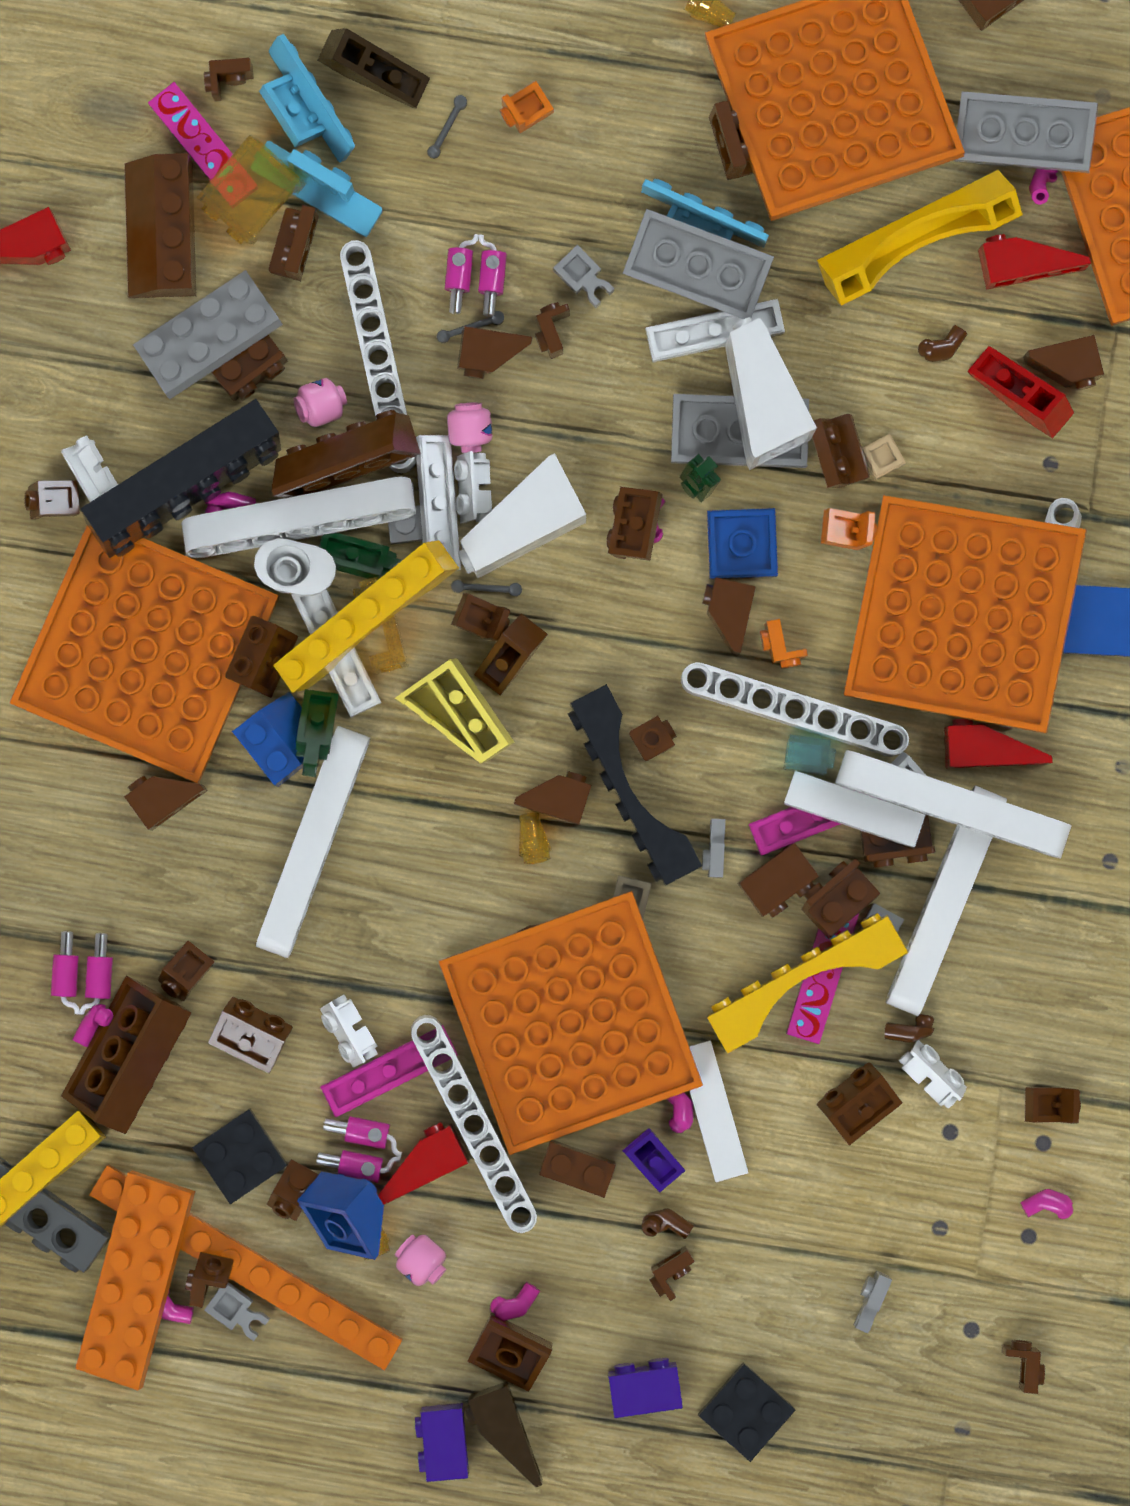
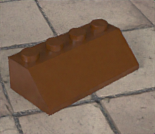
(160, 226)
(345, 456)
(126, 1055)

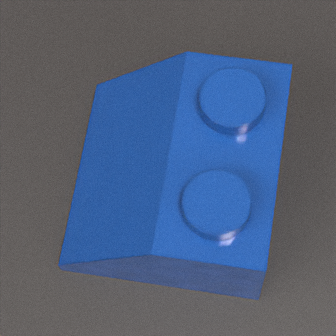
(272, 738)
(345, 1214)

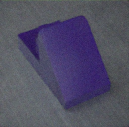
(654, 1160)

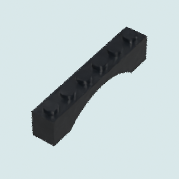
(668, 849)

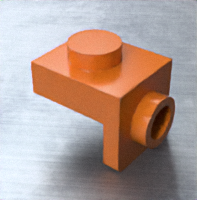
(526, 107)
(848, 529)
(773, 640)

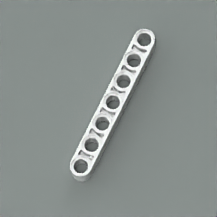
(373, 340)
(299, 517)
(811, 709)
(953, 804)
(312, 842)
(939, 916)
(474, 1140)

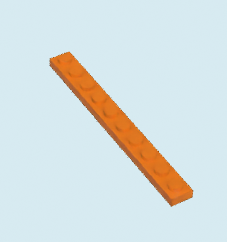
(274, 1283)

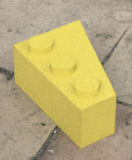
(458, 710)

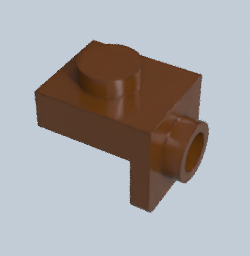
(548, 337)
(481, 617)
(653, 738)
(1052, 1104)
(289, 1189)
(209, 1271)
(1031, 1371)

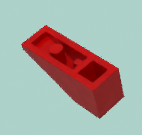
(33, 240)
(1021, 261)
(1022, 391)
(983, 747)
(429, 1160)

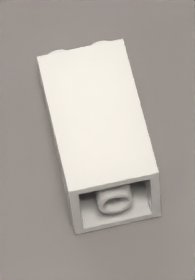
(765, 396)
(524, 520)

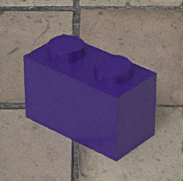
(645, 1388)
(443, 1442)

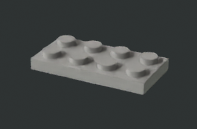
(1027, 131)
(698, 265)
(207, 334)
(711, 428)

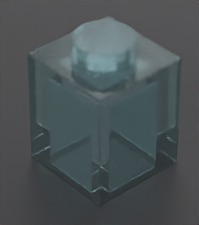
(809, 755)

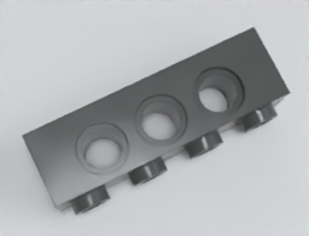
(89, 1235)

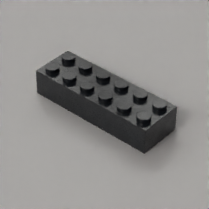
(182, 479)

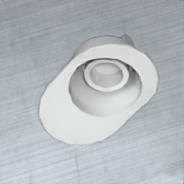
(294, 567)

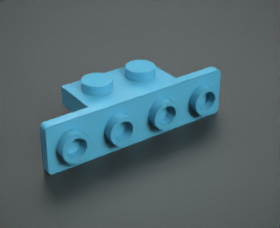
(301, 105)
(330, 191)
(692, 212)

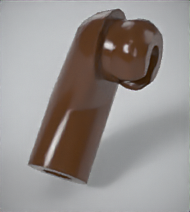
(942, 349)
(910, 1033)
(664, 1220)

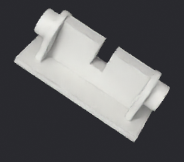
(85, 464)
(471, 472)
(352, 1043)
(946, 1083)

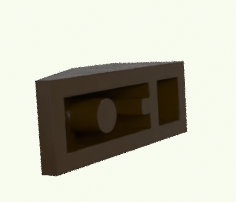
(372, 67)
(501, 1425)

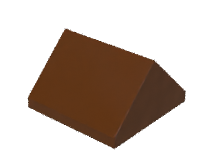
(510, 1352)

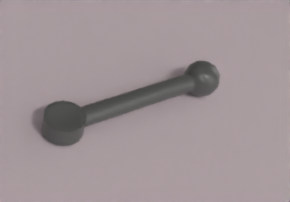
(460, 103)
(443, 335)
(514, 589)

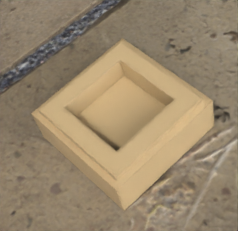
(883, 456)

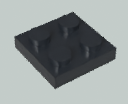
(240, 1156)
(746, 1412)

